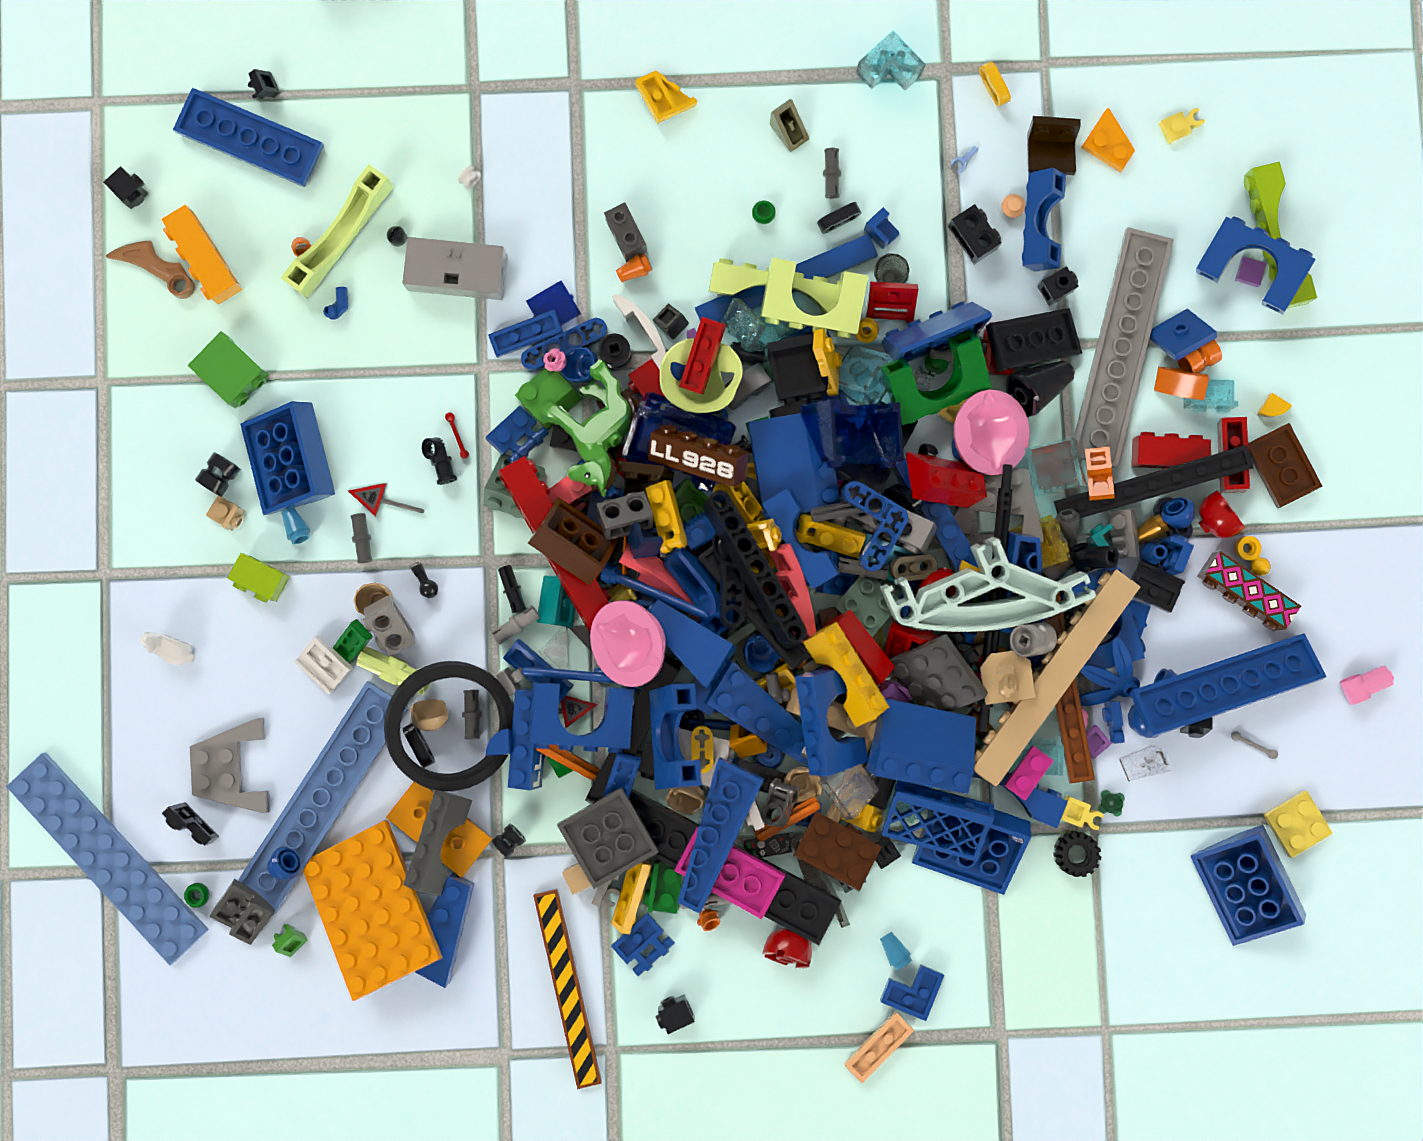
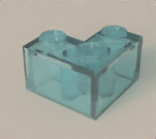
(891, 58)

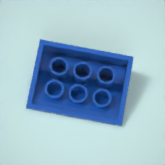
(934, 333)
(287, 457)
(789, 460)
(924, 746)
(997, 860)
(1249, 886)

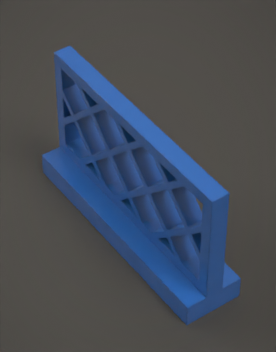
(924, 797)

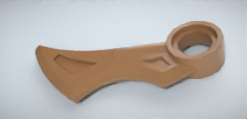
(144, 256)

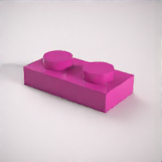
(1028, 772)

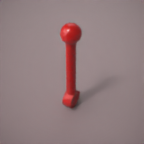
(450, 418)

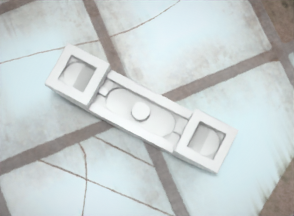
(630, 310)

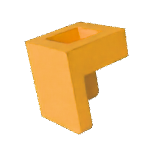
(744, 743)

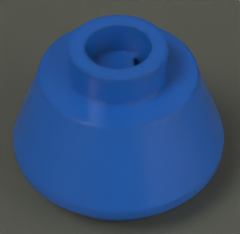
(1178, 512)
(764, 759)
(284, 864)

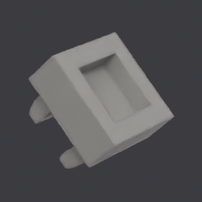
(510, 680)

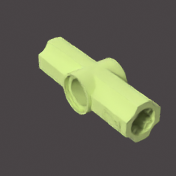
(387, 667)

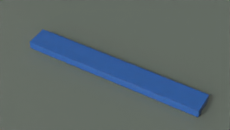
(822, 265)

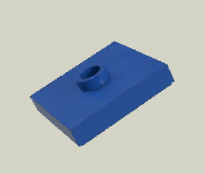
(1182, 334)

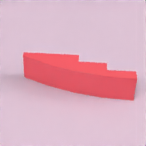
(654, 574)
(794, 585)

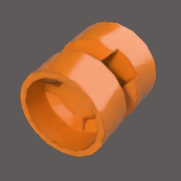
(1200, 358)

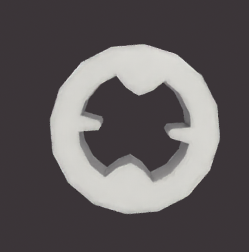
(469, 177)

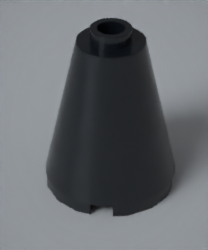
(1039, 385)

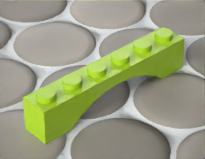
(1265, 190)

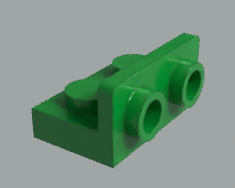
(664, 888)

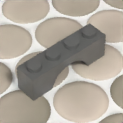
(426, 869)

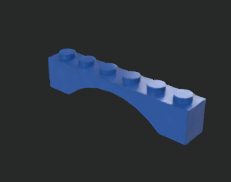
(949, 532)
(1040, 805)

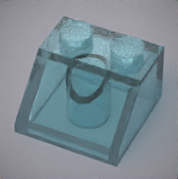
(862, 376)

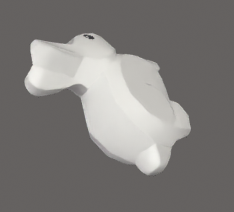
(167, 648)

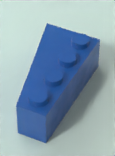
(447, 924)

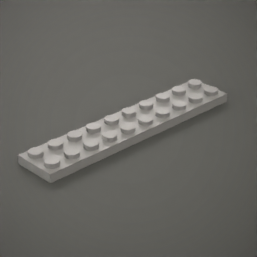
(1122, 342)

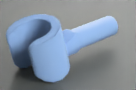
(964, 159)

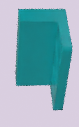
(554, 604)

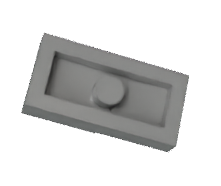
(1124, 533)
(603, 892)

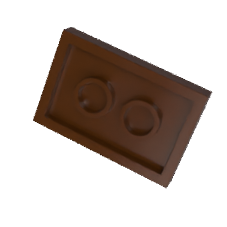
(1283, 465)
(837, 851)

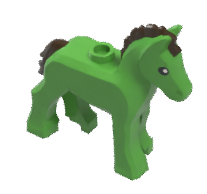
(598, 431)

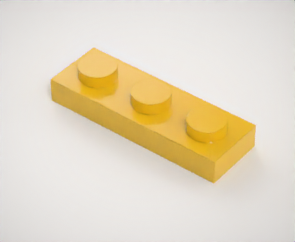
(630, 897)

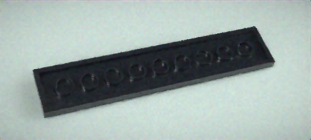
(796, 904)

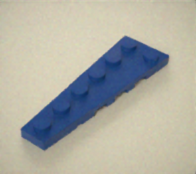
(754, 709)
(723, 815)

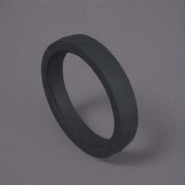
(399, 701)

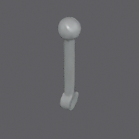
(1272, 754)

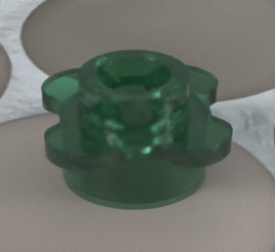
(1116, 808)

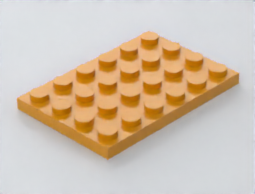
(368, 912)

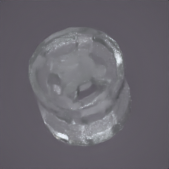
(923, 379)

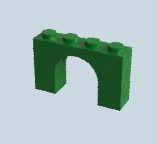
(967, 379)

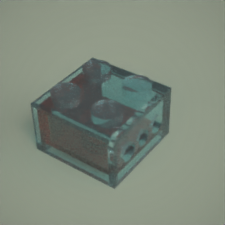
(1056, 467)

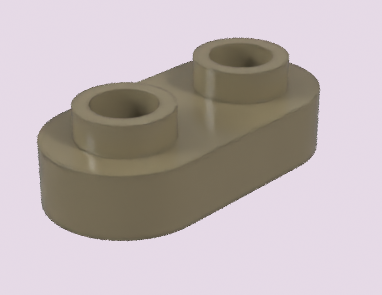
(910, 566)

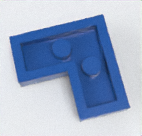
(914, 999)

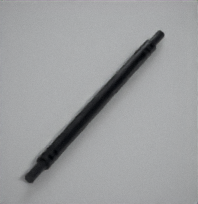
(1001, 532)

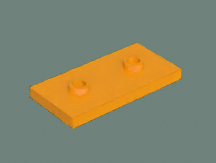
(460, 846)

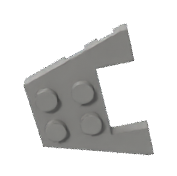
(1022, 503)
(217, 768)

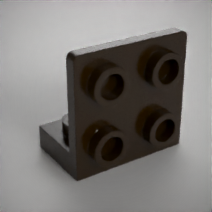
(1052, 144)
(642, 475)

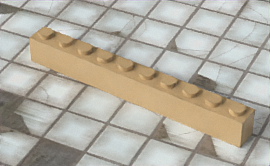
(1054, 676)

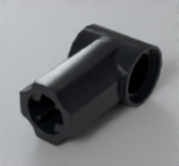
(1089, 558)

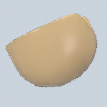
(369, 594)
(429, 714)
(808, 783)
(686, 799)

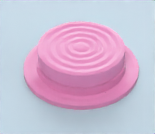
(991, 431)
(627, 643)

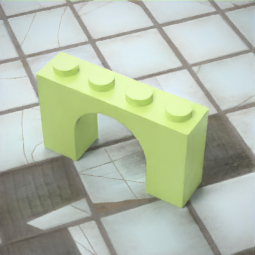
(780, 306)

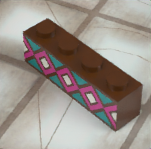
(1249, 591)

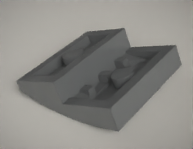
(242, 911)

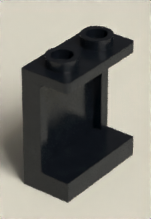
(795, 369)

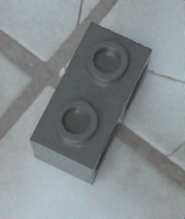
(625, 231)
(625, 517)

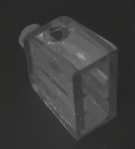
(850, 790)

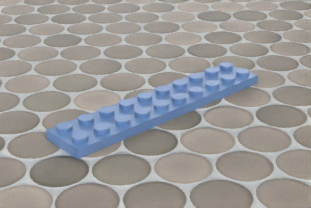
(322, 792)
(107, 858)

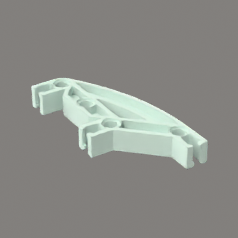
(941, 613)

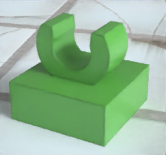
(289, 941)

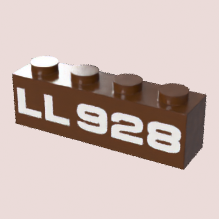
(698, 455)

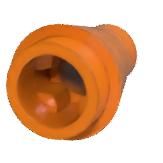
(636, 267)

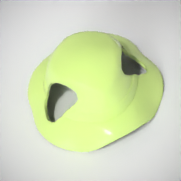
(716, 394)

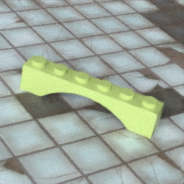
(314, 264)
(731, 279)

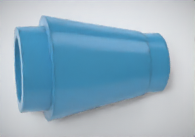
(294, 525)
(895, 951)

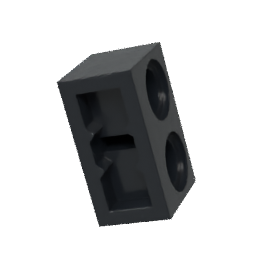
(969, 237)

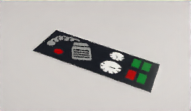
(772, 846)

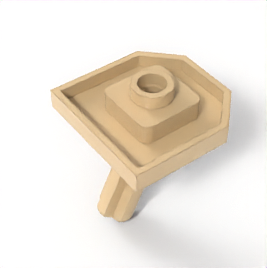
(1007, 678)

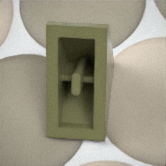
(788, 125)

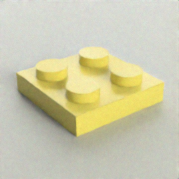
(1298, 824)

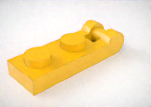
(666, 515)
(830, 536)

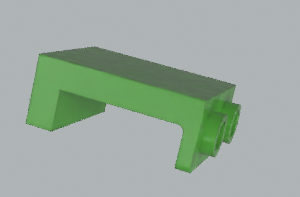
(228, 370)

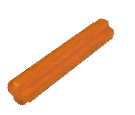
(571, 761)
(798, 813)

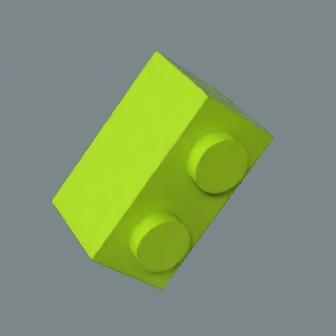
(257, 577)

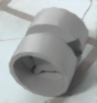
(1033, 639)

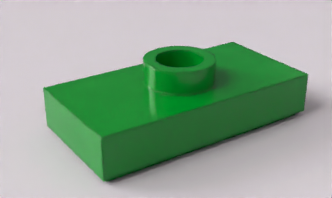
(352, 641)

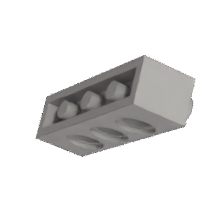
(919, 538)

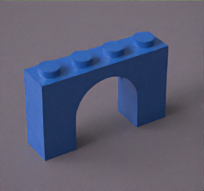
(1235, 237)
(1125, 628)
(666, 710)
(611, 733)
(824, 753)

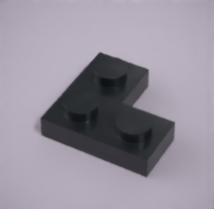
(184, 817)

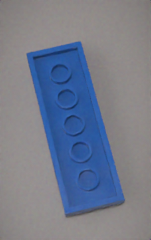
(248, 137)

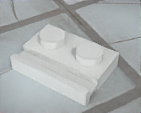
(323, 664)

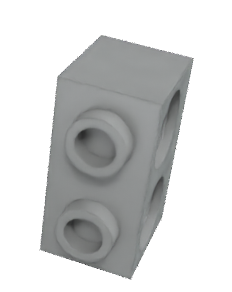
(393, 624)

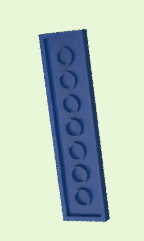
(1227, 685)

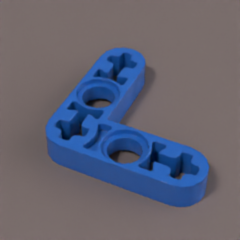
(883, 516)

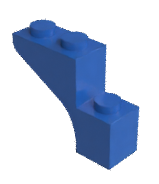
(698, 586)

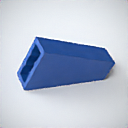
(693, 644)

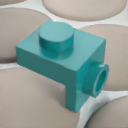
(1096, 538)

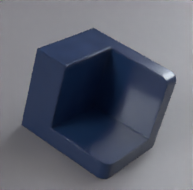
(643, 543)

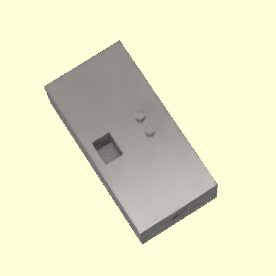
(454, 268)

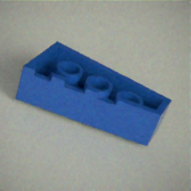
(1024, 552)

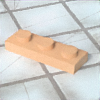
(878, 1047)

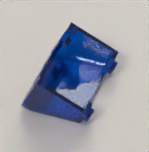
(657, 411)
(855, 433)

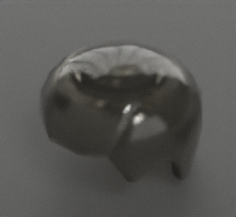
(891, 269)

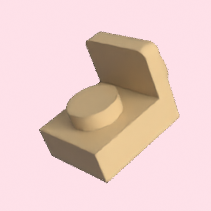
(226, 513)

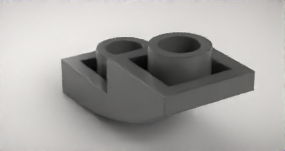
(752, 383)

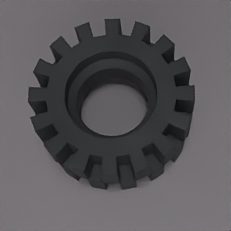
(1090, 861)

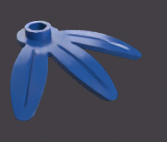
(1116, 684)

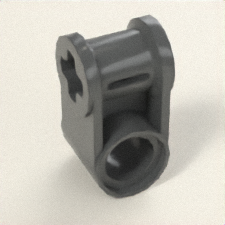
(779, 801)

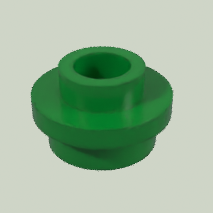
(190, 898)

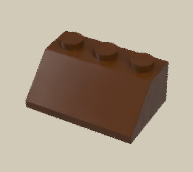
(573, 541)

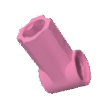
(1361, 687)

